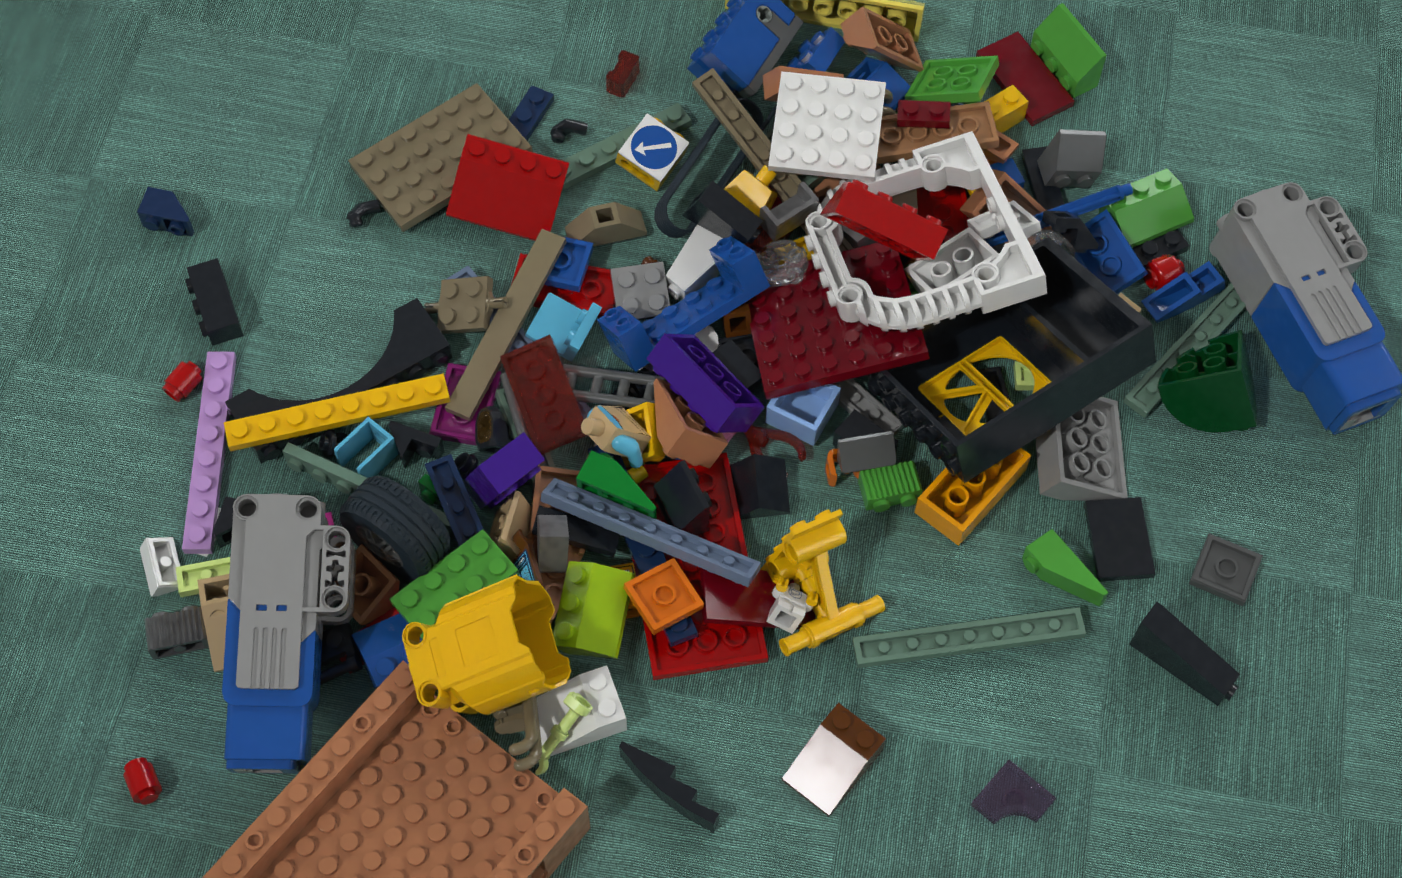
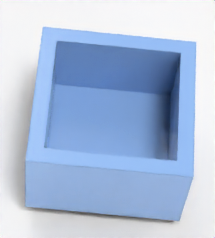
(804, 412)

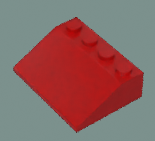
(506, 188)
(885, 221)

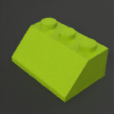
(592, 610)

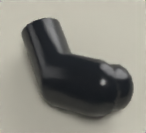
(362, 209)

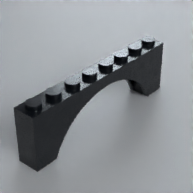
(411, 352)

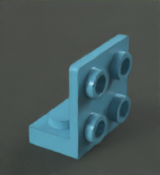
(564, 323)

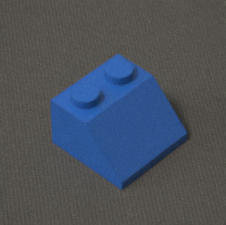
(382, 647)

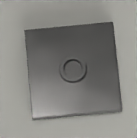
(1225, 569)

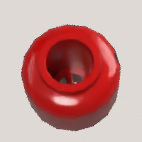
(1162, 271)

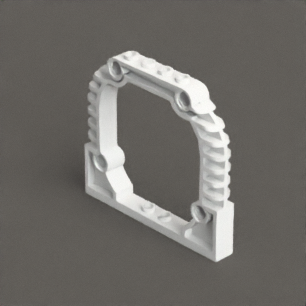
(992, 285)

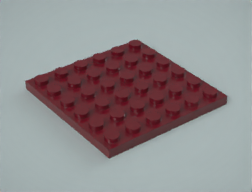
(807, 343)

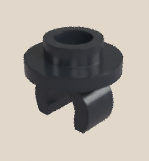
(329, 441)

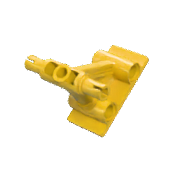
(805, 560)

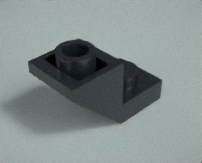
(1072, 229)

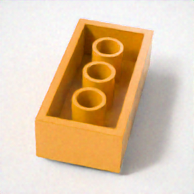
(959, 506)

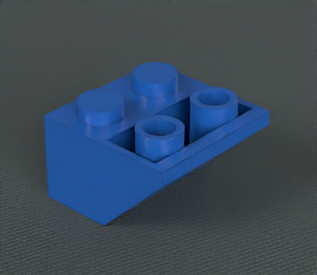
(881, 71)

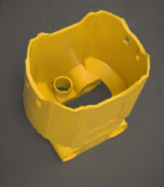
(487, 649)

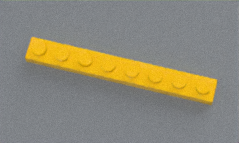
(336, 412)

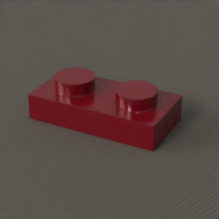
(923, 114)

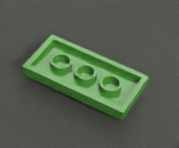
(461, 572)

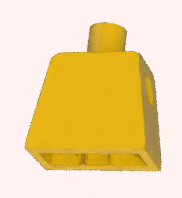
(753, 190)

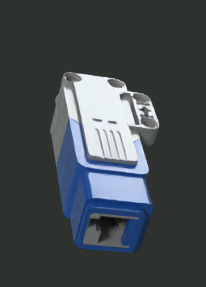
(1294, 275)
(274, 626)

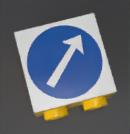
(652, 152)

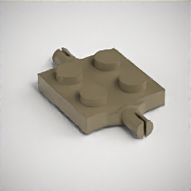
(465, 305)

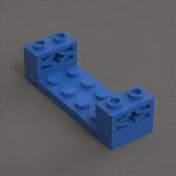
(739, 282)

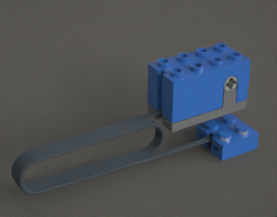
(741, 51)

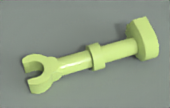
(578, 707)

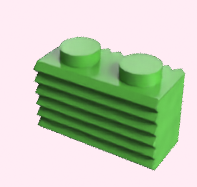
(890, 486)

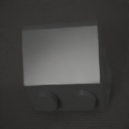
(1073, 158)

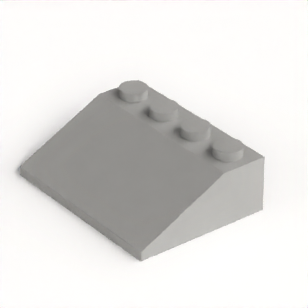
(1083, 455)

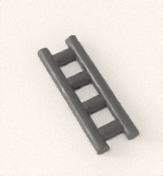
(625, 378)

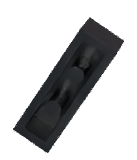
(213, 302)

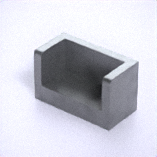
(789, 213)

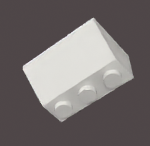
(952, 261)

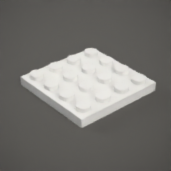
(827, 126)

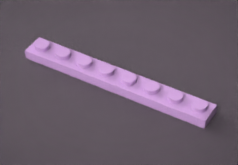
(209, 454)

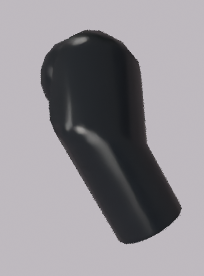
(566, 127)

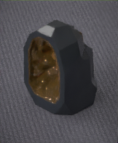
(491, 430)

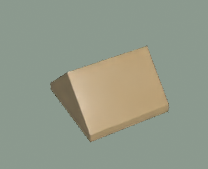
(510, 517)

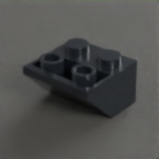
(683, 501)

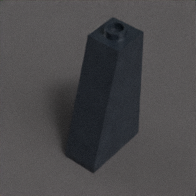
(1184, 655)

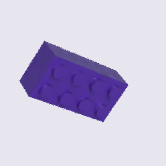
(705, 383)
(504, 472)

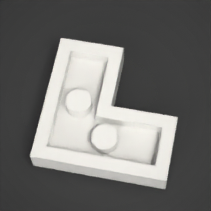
(986, 225)

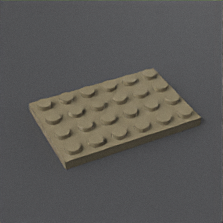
(418, 164)

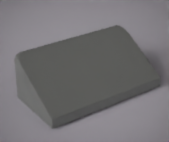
(866, 452)

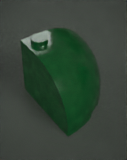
(1212, 386)

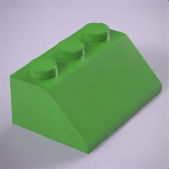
(1068, 51)
(1152, 209)

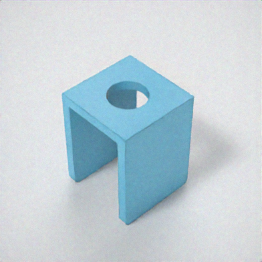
(360, 438)

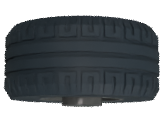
(395, 527)

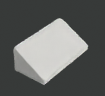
(160, 564)

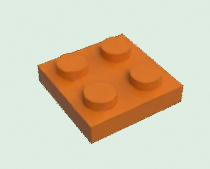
(663, 596)

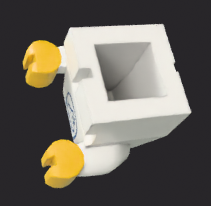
(790, 605)

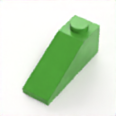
(1060, 567)

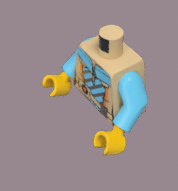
(618, 434)

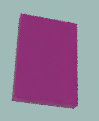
(453, 427)

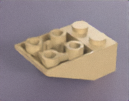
(214, 603)

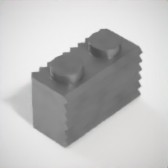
(176, 632)

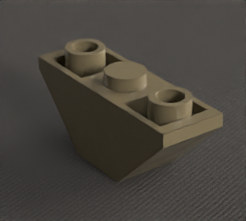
(607, 224)

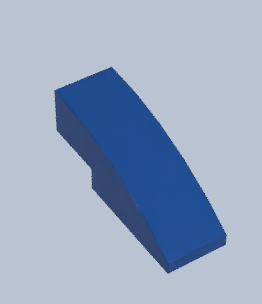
(1184, 292)

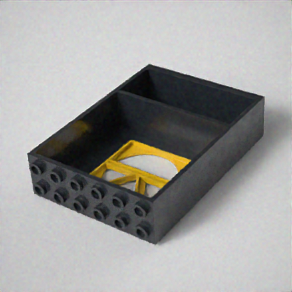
(1072, 340)

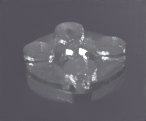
(791, 271)

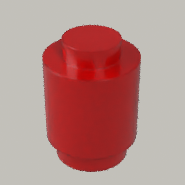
(182, 380)
(142, 781)

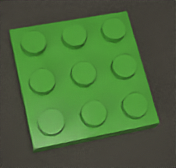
(953, 79)

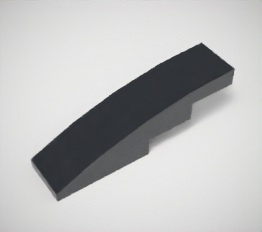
(660, 779)

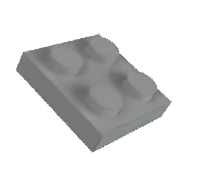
(641, 289)

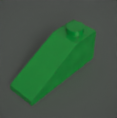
(609, 480)

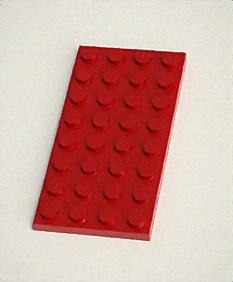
(717, 644)

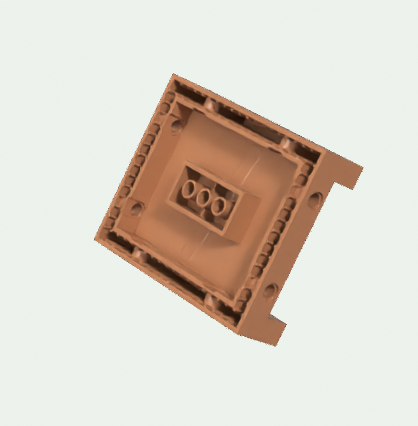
(409, 798)

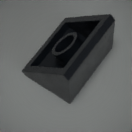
(761, 486)

